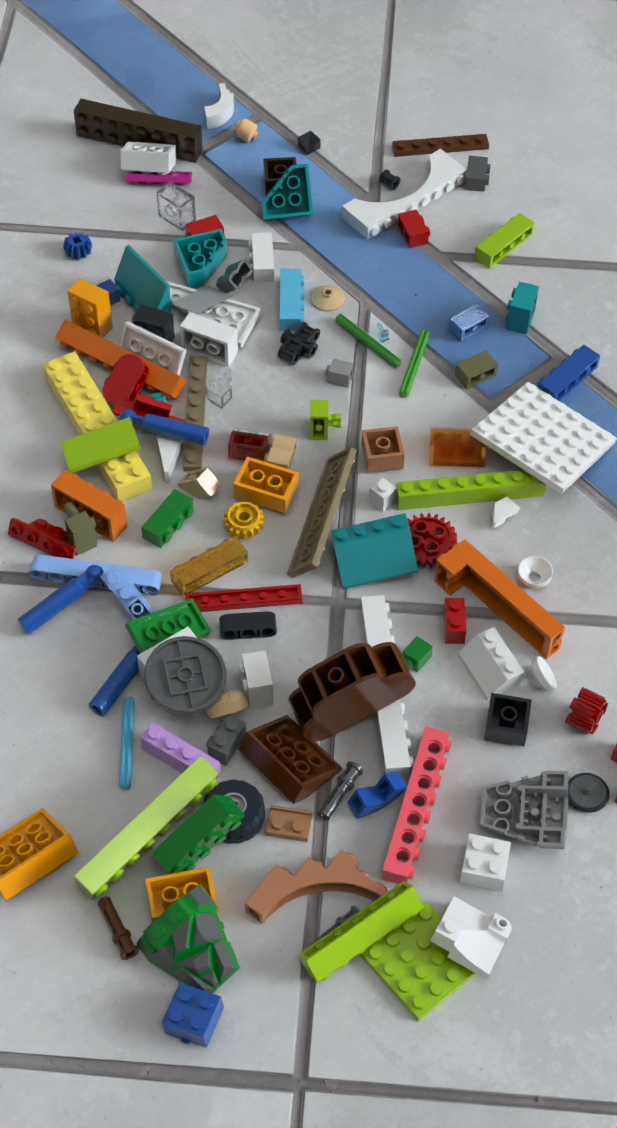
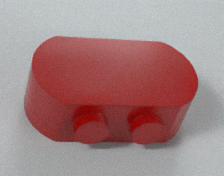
(126, 379)

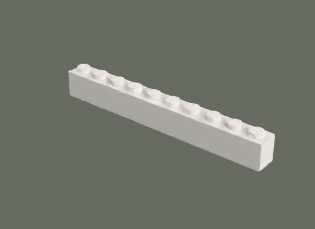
(390, 721)

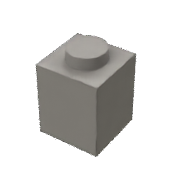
(340, 372)

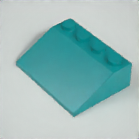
(141, 283)
(374, 551)

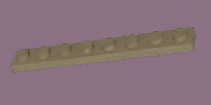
(195, 409)

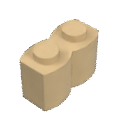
(281, 451)

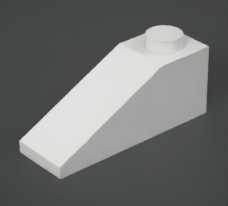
(169, 452)

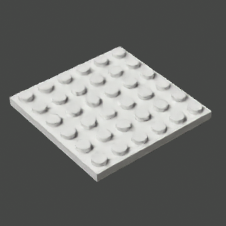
(543, 437)

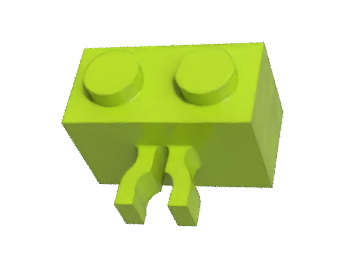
(321, 419)

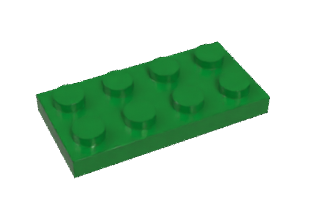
(162, 624)

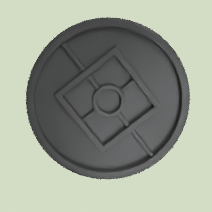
(185, 675)

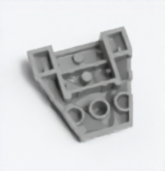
(529, 809)

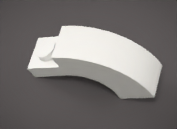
(221, 111)

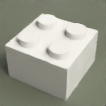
(256, 679)
(485, 862)

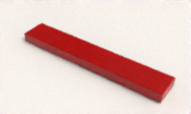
(247, 598)

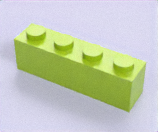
(504, 240)

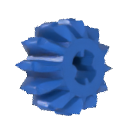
(77, 246)

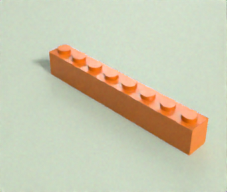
(109, 353)

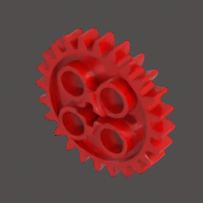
(428, 538)

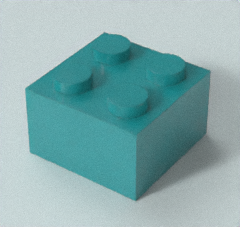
(522, 307)

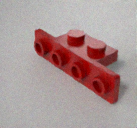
(144, 405)
(43, 537)

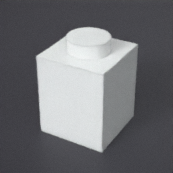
(383, 494)

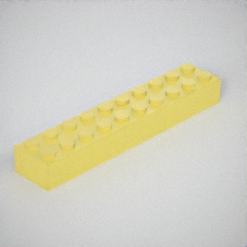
(88, 411)

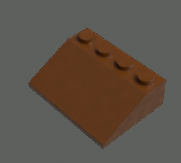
(288, 758)

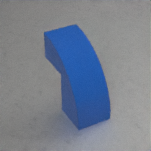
(374, 798)

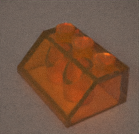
(455, 448)

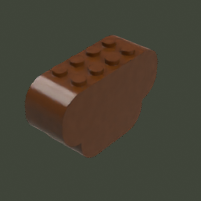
(349, 688)

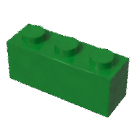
(167, 518)

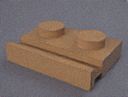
(289, 823)

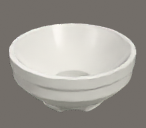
(537, 566)
(541, 674)

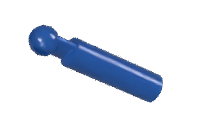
(168, 427)
(60, 599)
(115, 683)

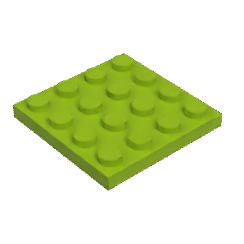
(415, 966)

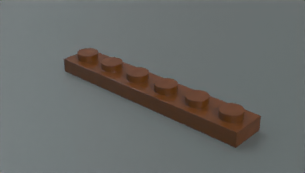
(447, 144)

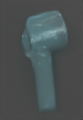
(383, 335)

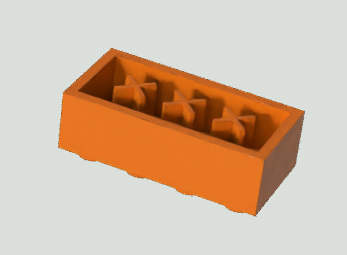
(106, 511)

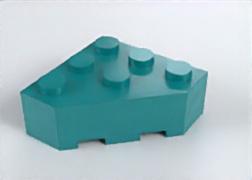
(289, 195)
(200, 256)

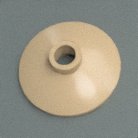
(327, 298)

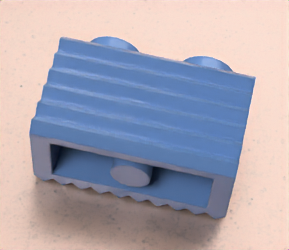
(468, 321)

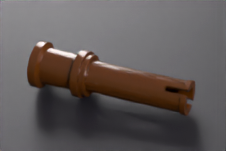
(121, 936)

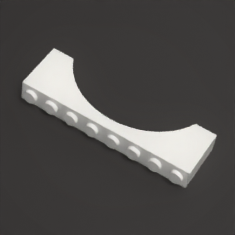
(374, 217)

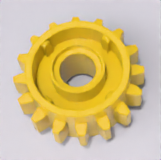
(243, 520)

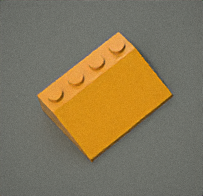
(32, 851)

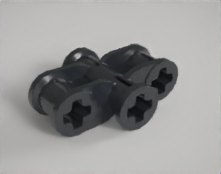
(298, 343)

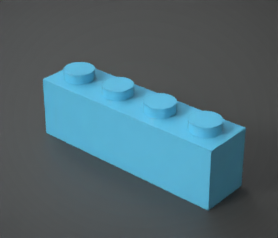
(290, 299)

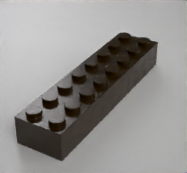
(124, 125)

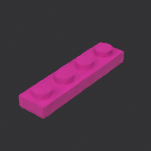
(180, 177)

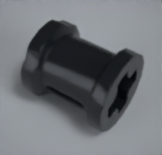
(389, 179)

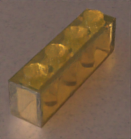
(209, 566)

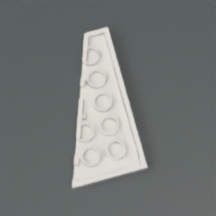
(226, 312)

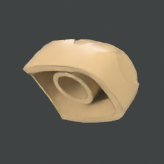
(228, 703)

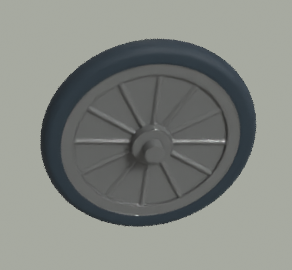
(587, 792)

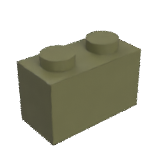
(476, 369)

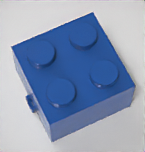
(192, 1015)

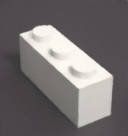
(262, 256)

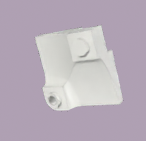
(472, 936)

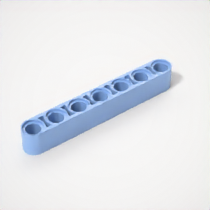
(64, 569)

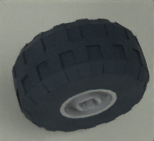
(248, 801)

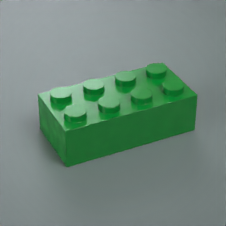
(199, 834)

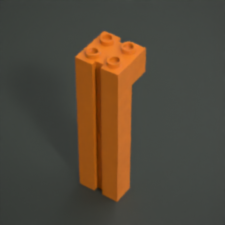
(470, 568)

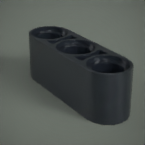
(247, 625)

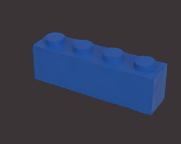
(570, 372)

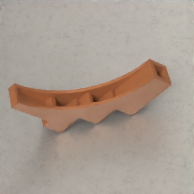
(312, 877)

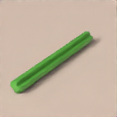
(368, 340)
(414, 363)

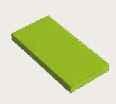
(100, 445)

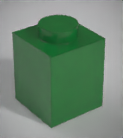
(417, 653)

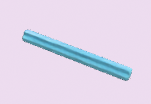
(126, 743)

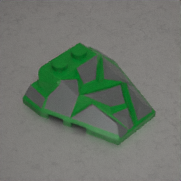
(191, 942)

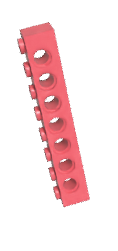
(398, 871)

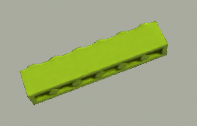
(361, 931)

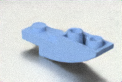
(126, 592)

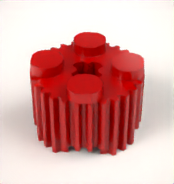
(586, 711)

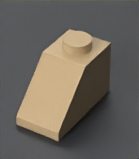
(200, 483)

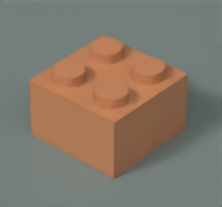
(382, 449)

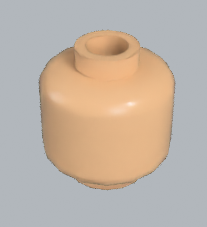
(246, 130)

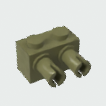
(80, 529)

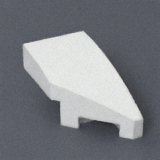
(503, 509)

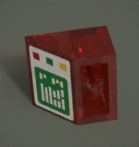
(248, 443)

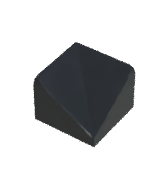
(309, 142)

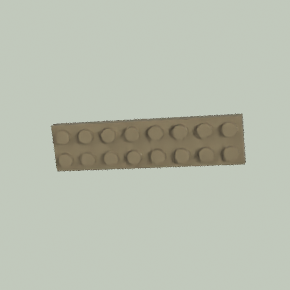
(322, 512)

